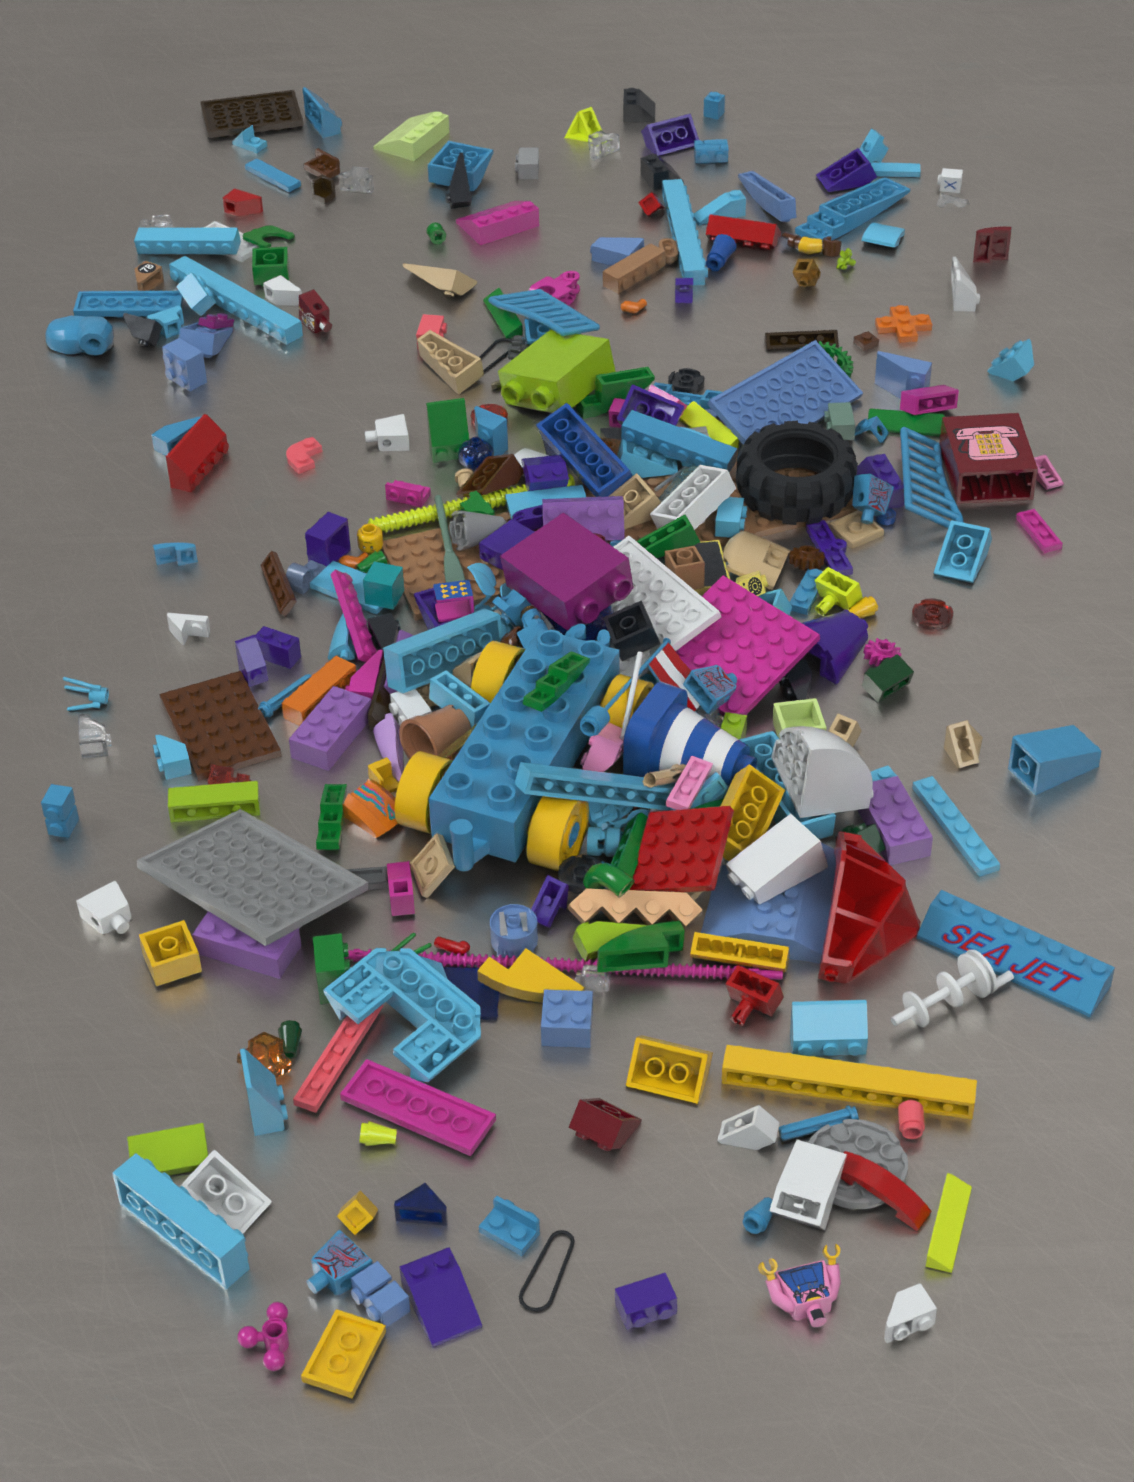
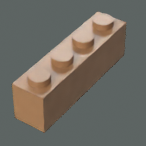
(634, 268)

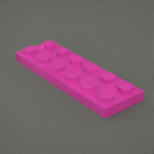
(418, 1107)

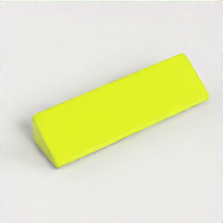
(696, 416)
(948, 1224)

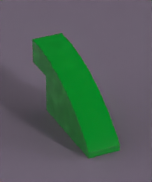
(613, 386)
(641, 948)

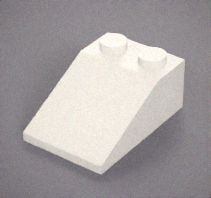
(226, 1192)

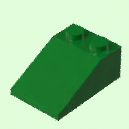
(446, 428)

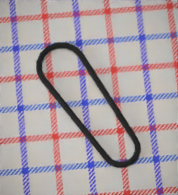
(502, 339)
(536, 1265)

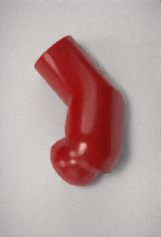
(452, 946)

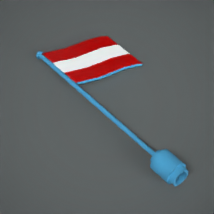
(664, 666)

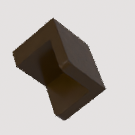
(323, 189)

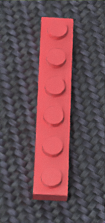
(332, 1062)

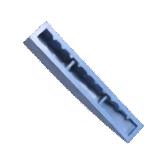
(769, 196)

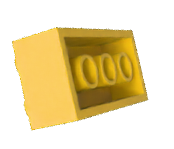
(754, 805)

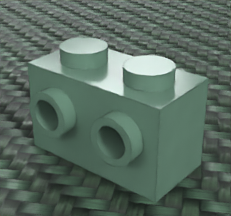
(841, 419)

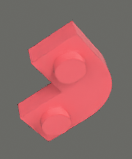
(299, 454)

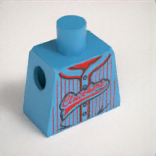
(871, 496)
(711, 687)
(337, 1264)

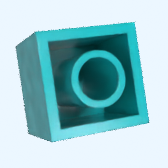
(383, 585)

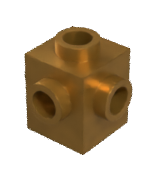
(806, 272)

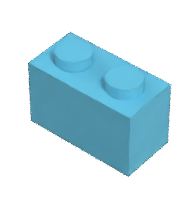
(196, 294)
(730, 517)

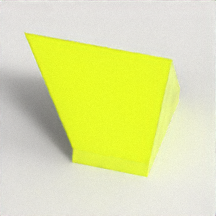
(584, 124)

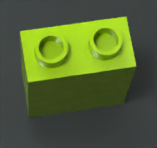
(555, 371)

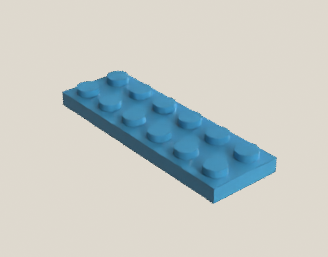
(120, 302)

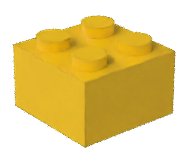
(170, 953)

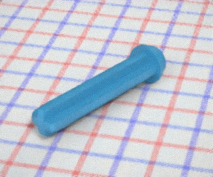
(267, 708)
(813, 1124)

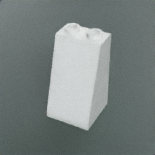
(777, 861)

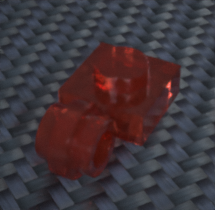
(223, 774)

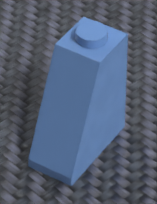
(612, 250)

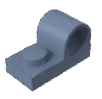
(301, 576)

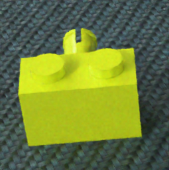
(836, 590)

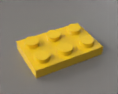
(343, 1353)

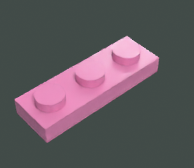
(689, 784)

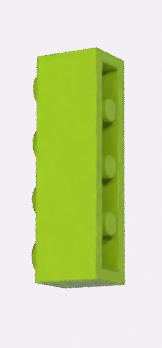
(213, 801)

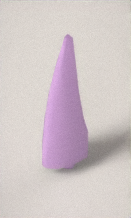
(389, 743)

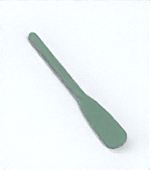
(452, 566)

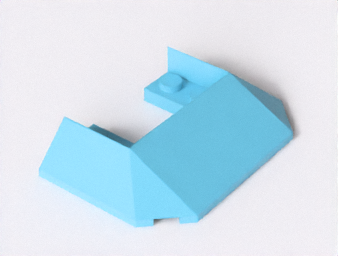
(439, 1010)

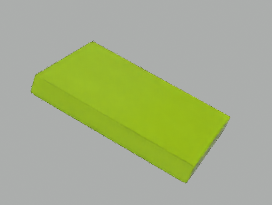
(172, 1149)

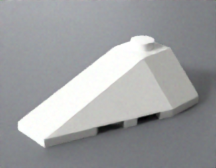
(963, 288)

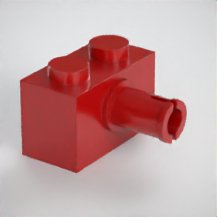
(752, 992)

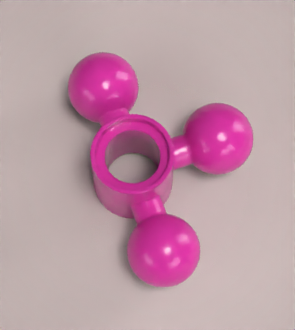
(275, 1346)

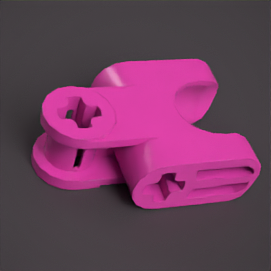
(562, 287)

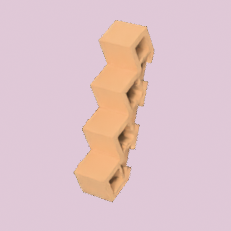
(646, 904)

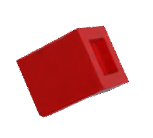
(651, 204)

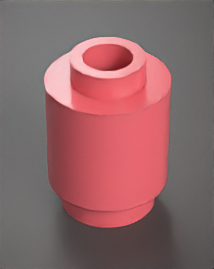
(911, 1119)

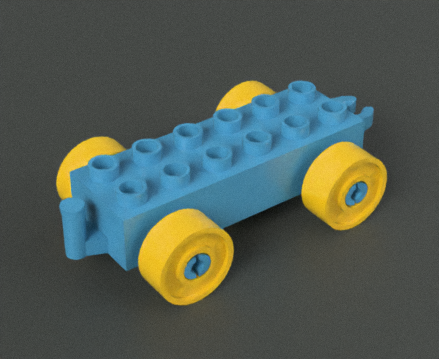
(476, 794)

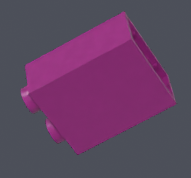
(567, 572)

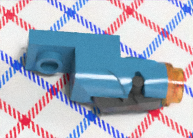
(532, 622)

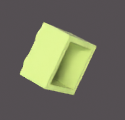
(796, 714)

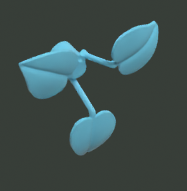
(487, 582)

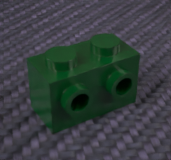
(887, 678)

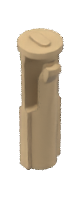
(663, 776)

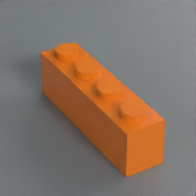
(307, 696)

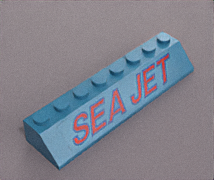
(1033, 958)

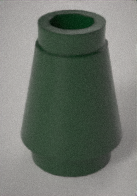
(290, 1033)

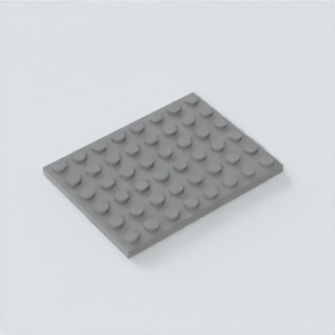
(252, 876)

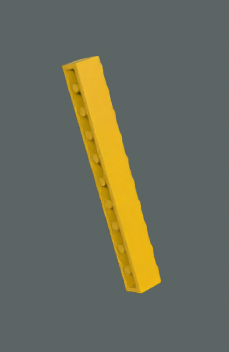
(848, 1081)

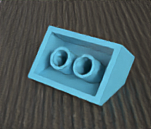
(829, 1028)

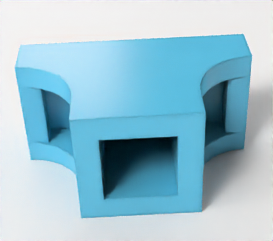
(873, 146)
(170, 319)

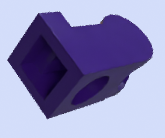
(531, 517)

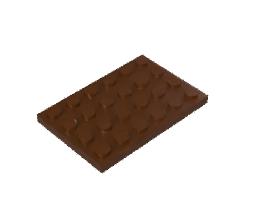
(220, 724)

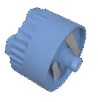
(513, 930)

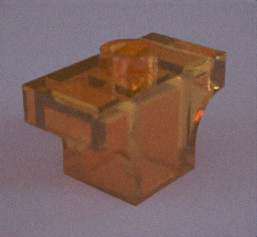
(269, 1052)

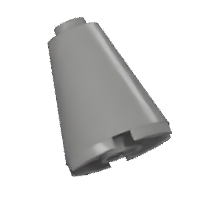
(472, 527)

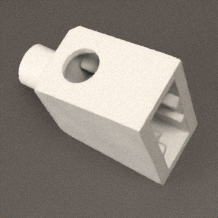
(390, 434)
(106, 909)

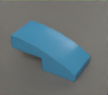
(171, 552)

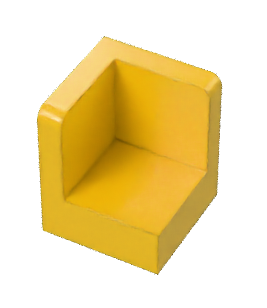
(382, 773)
(357, 1212)

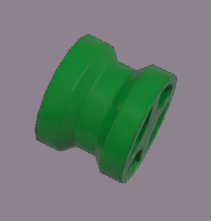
(436, 228)

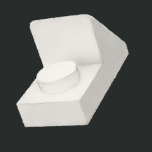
(184, 624)

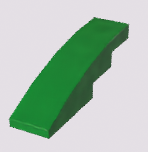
(557, 681)
(331, 817)

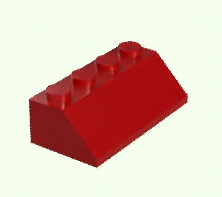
(744, 231)
(196, 454)

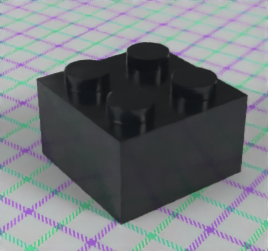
(631, 630)

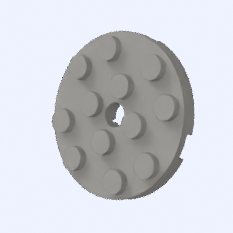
(870, 1142)

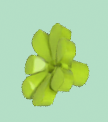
(845, 259)

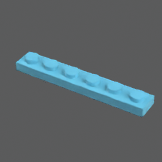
(956, 826)

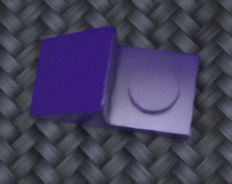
(683, 290)
(549, 900)

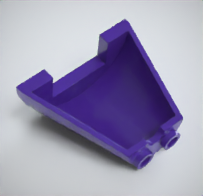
(839, 643)

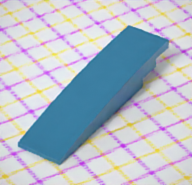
(852, 209)

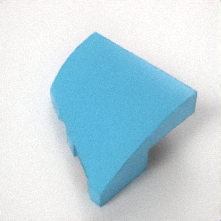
(606, 815)

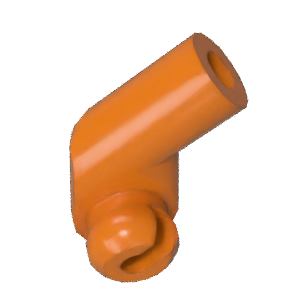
(633, 307)
(352, 561)

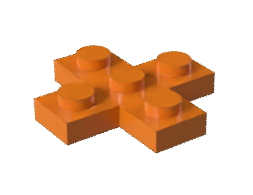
(903, 324)

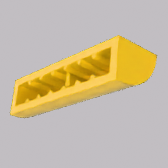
(740, 952)

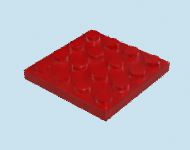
(682, 850)

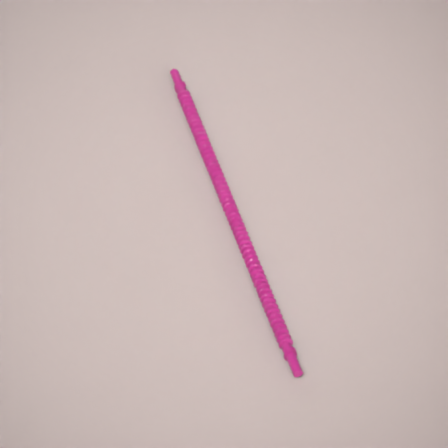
(357, 954)

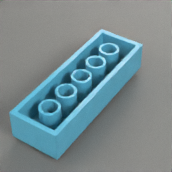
(442, 648)
(761, 748)
(181, 1220)

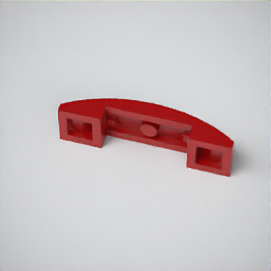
(887, 1187)

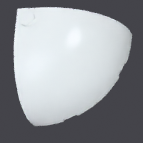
(821, 772)

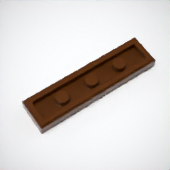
(278, 583)

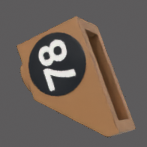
(148, 276)

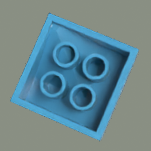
(443, 164)

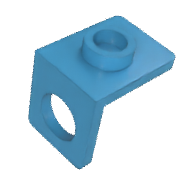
(871, 424)

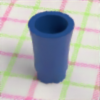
(721, 250)

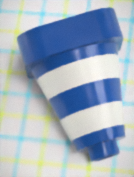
(670, 733)

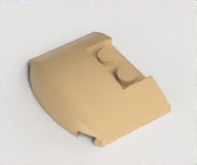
(752, 553)

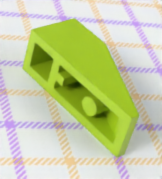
(592, 936)

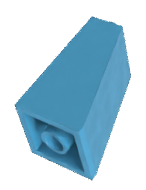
(1052, 757)

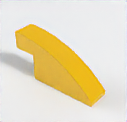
(525, 978)

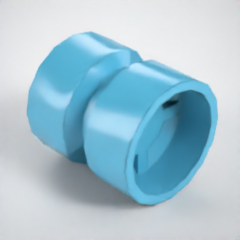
(612, 838)

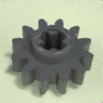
(516, 347)

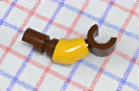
(813, 245)

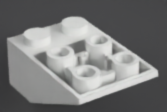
(808, 1185)

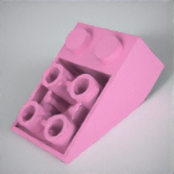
(604, 749)

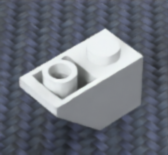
(282, 292)
(910, 1313)

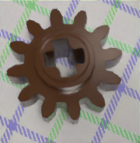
(806, 558)

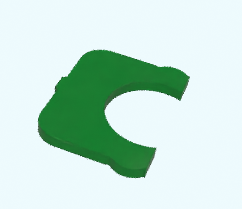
(256, 235)

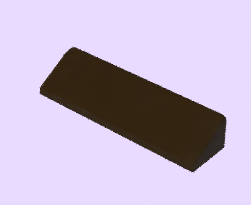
(798, 339)
(380, 701)

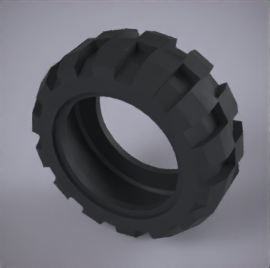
(796, 497)

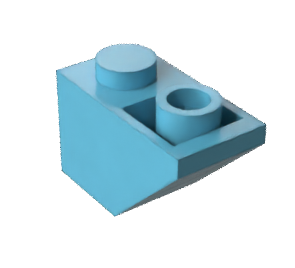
(173, 757)

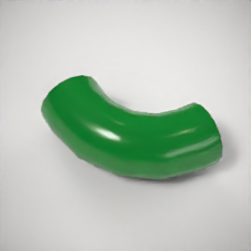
(608, 876)

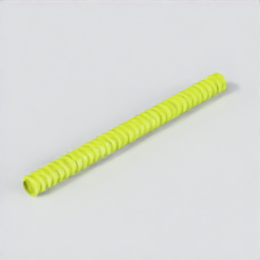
(428, 514)

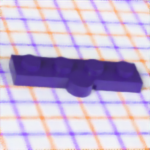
(833, 548)

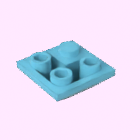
(1013, 362)

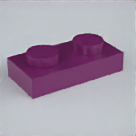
(215, 322)

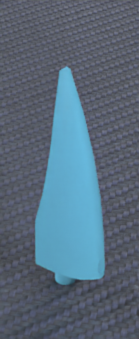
(341, 642)

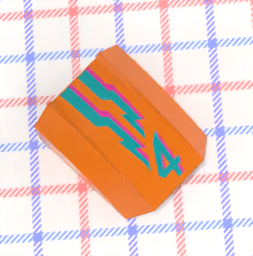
(371, 808)

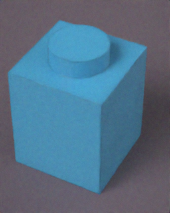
(714, 105)

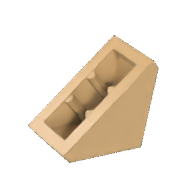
(962, 744)

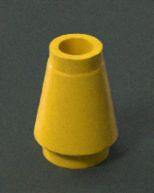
(865, 607)

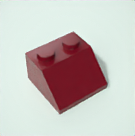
(603, 1123)

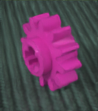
(880, 650)

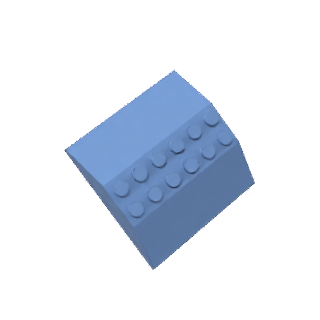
(790, 919)

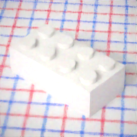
(695, 497)

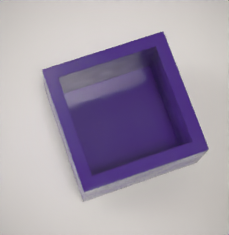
(328, 539)

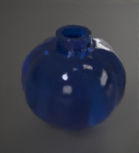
(474, 452)

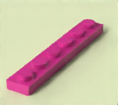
(353, 615)

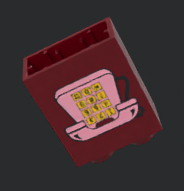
(988, 458)

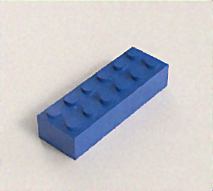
(583, 451)

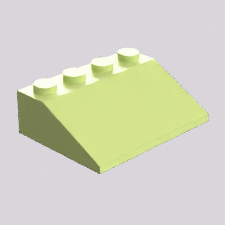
(415, 135)

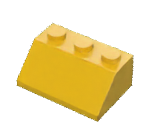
(669, 1068)

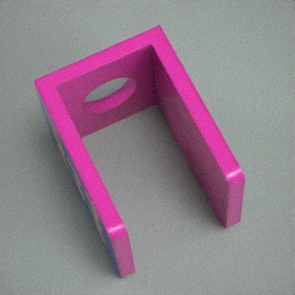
(452, 592)

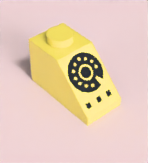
(753, 582)

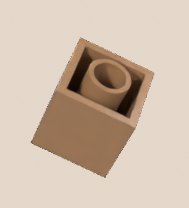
(687, 565)

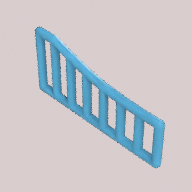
(545, 310)
(943, 488)

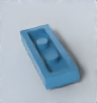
(805, 593)

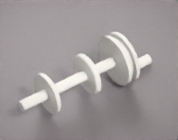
(975, 974)

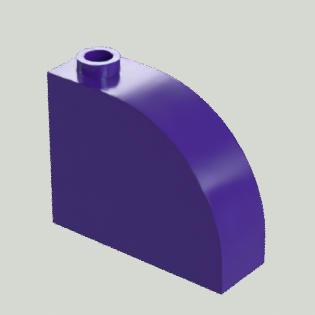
(501, 541)

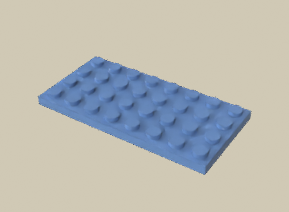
(785, 391)

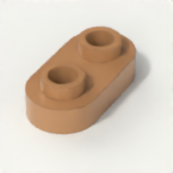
(670, 247)

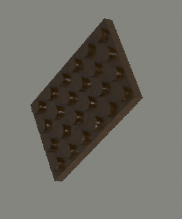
(262, 111)

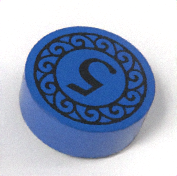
(888, 518)

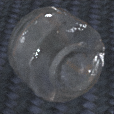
(593, 981)

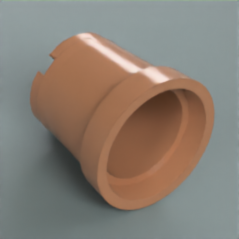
(433, 731)

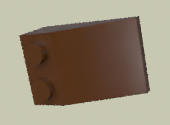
(492, 475)

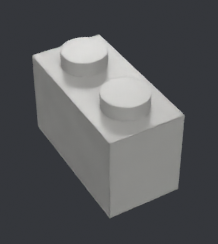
(527, 163)

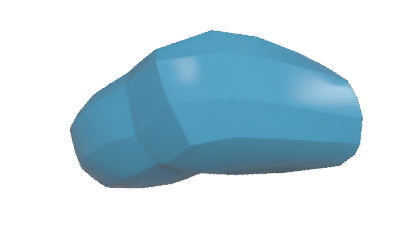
(79, 335)

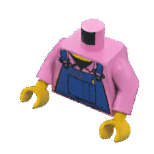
(805, 1289)

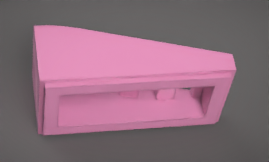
(1046, 466)

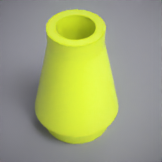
(376, 1134)

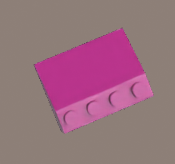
(500, 221)

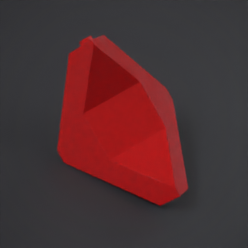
(867, 914)

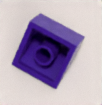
(545, 472)

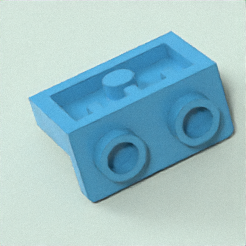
(510, 1226)

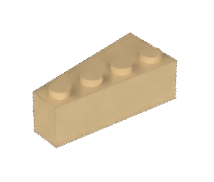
(450, 361)

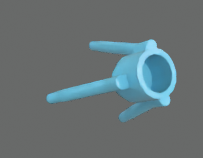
(97, 694)

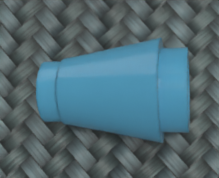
(758, 1216)

